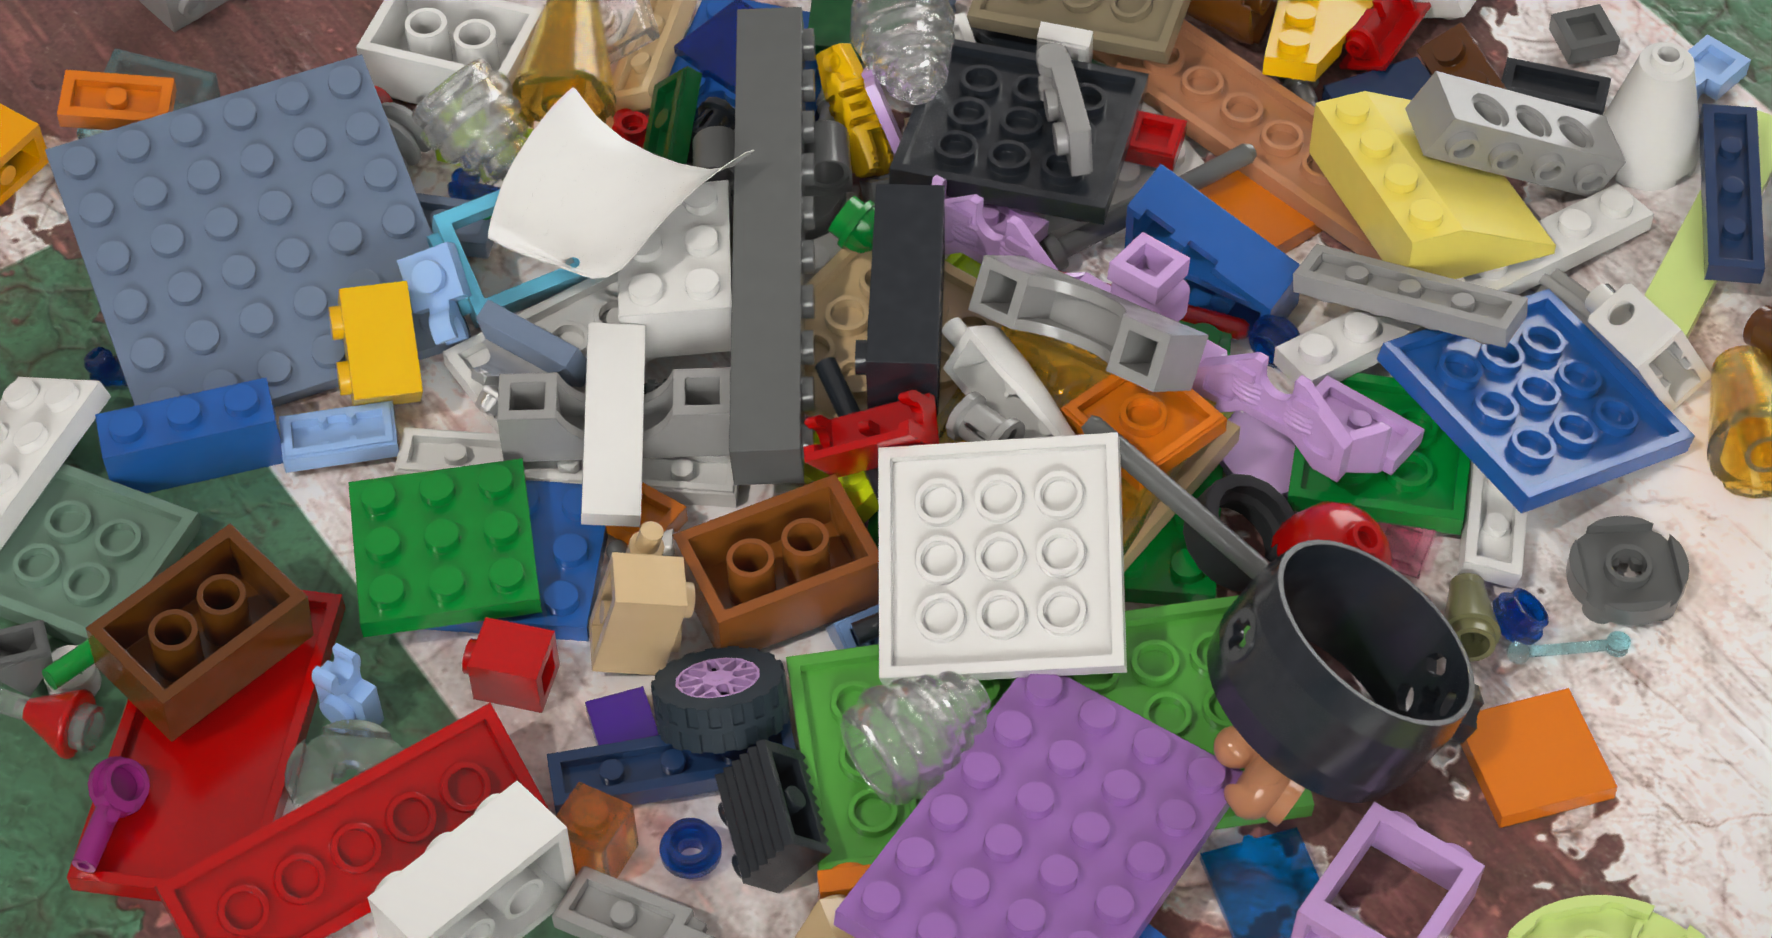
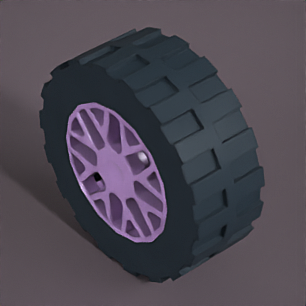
(720, 699)

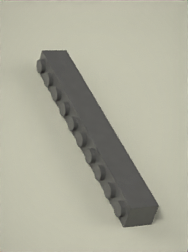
(771, 248)

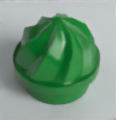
(854, 225)

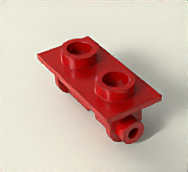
(1382, 33)

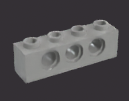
(1514, 135)

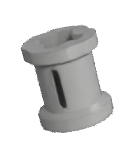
(976, 421)

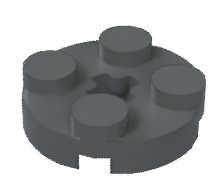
(1620, 599)

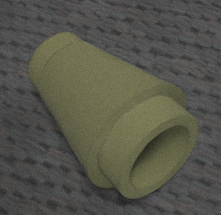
(1472, 616)

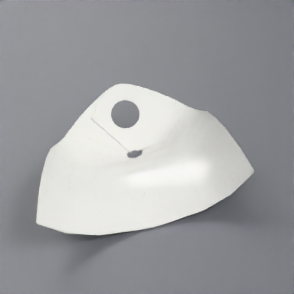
(587, 193)

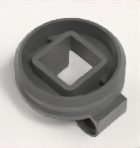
(833, 169)

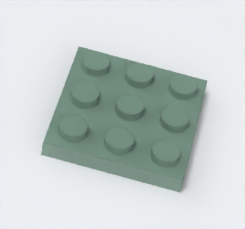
(87, 551)

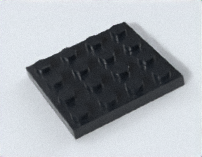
(994, 138)

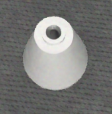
(1657, 119)

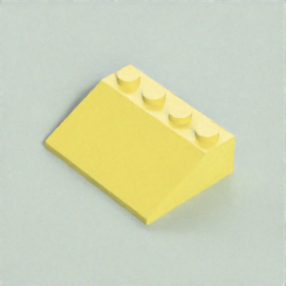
(1414, 205)

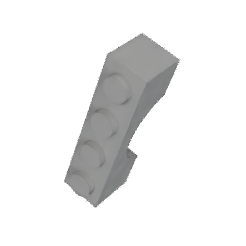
(1127, 336)
(681, 418)

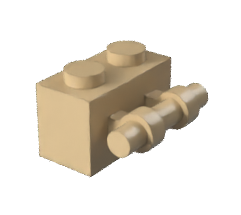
(640, 607)

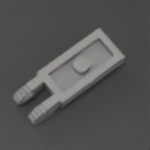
(1065, 104)

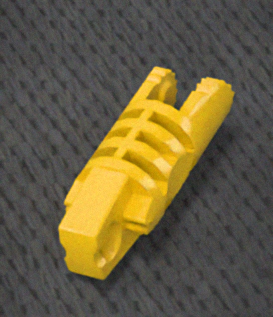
(852, 107)

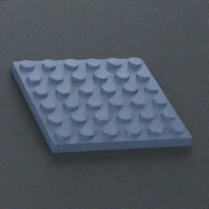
(236, 228)

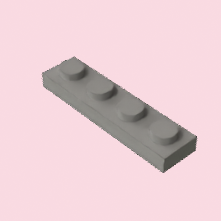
(1410, 295)

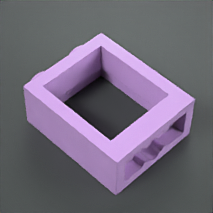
(1408, 844)

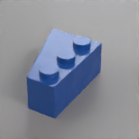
(1229, 262)

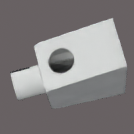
(1638, 334)

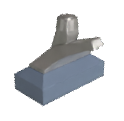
(521, 348)

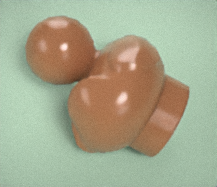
(1260, 788)

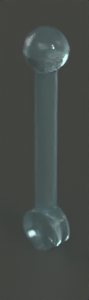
(1616, 645)

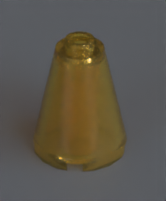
(565, 54)
(1741, 421)

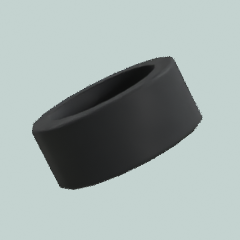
(1257, 503)

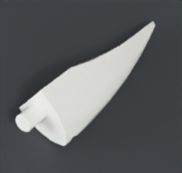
(995, 368)

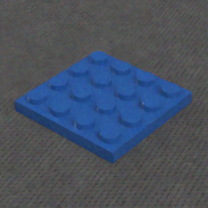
(1543, 411)

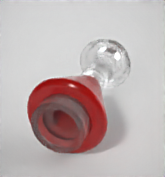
(63, 720)

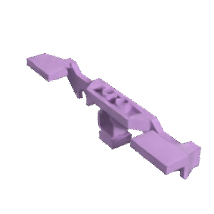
(1327, 423)

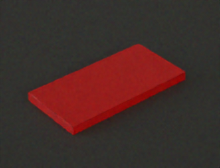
(217, 775)

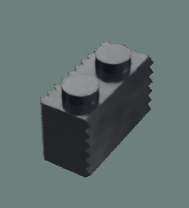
(771, 816)

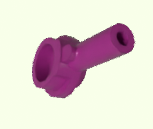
(117, 790)

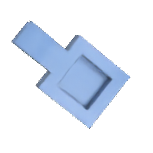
(1717, 67)
(435, 286)
(343, 691)

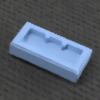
(338, 436)

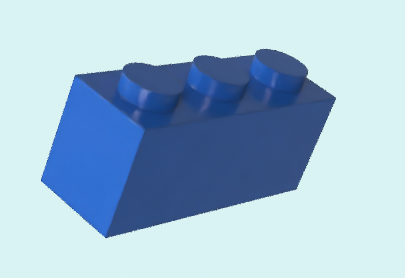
(191, 437)

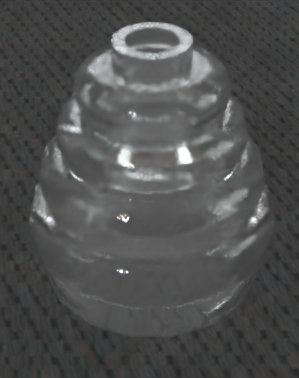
(905, 44)
(474, 121)
(913, 732)

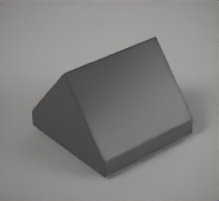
(24, 655)

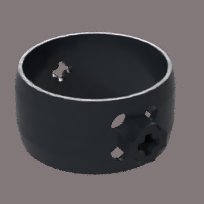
(1302, 711)

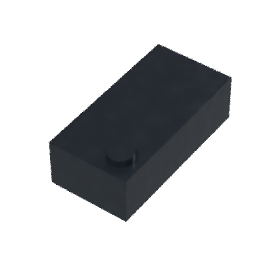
(905, 294)

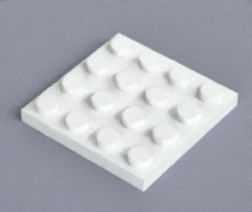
(1002, 558)

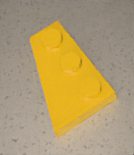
(1309, 36)

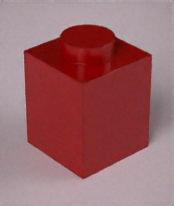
(512, 664)

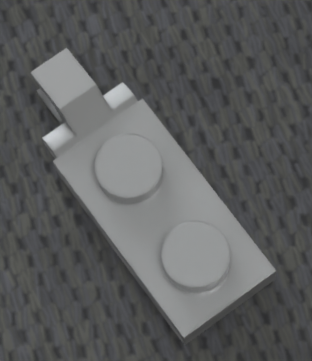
(612, 908)

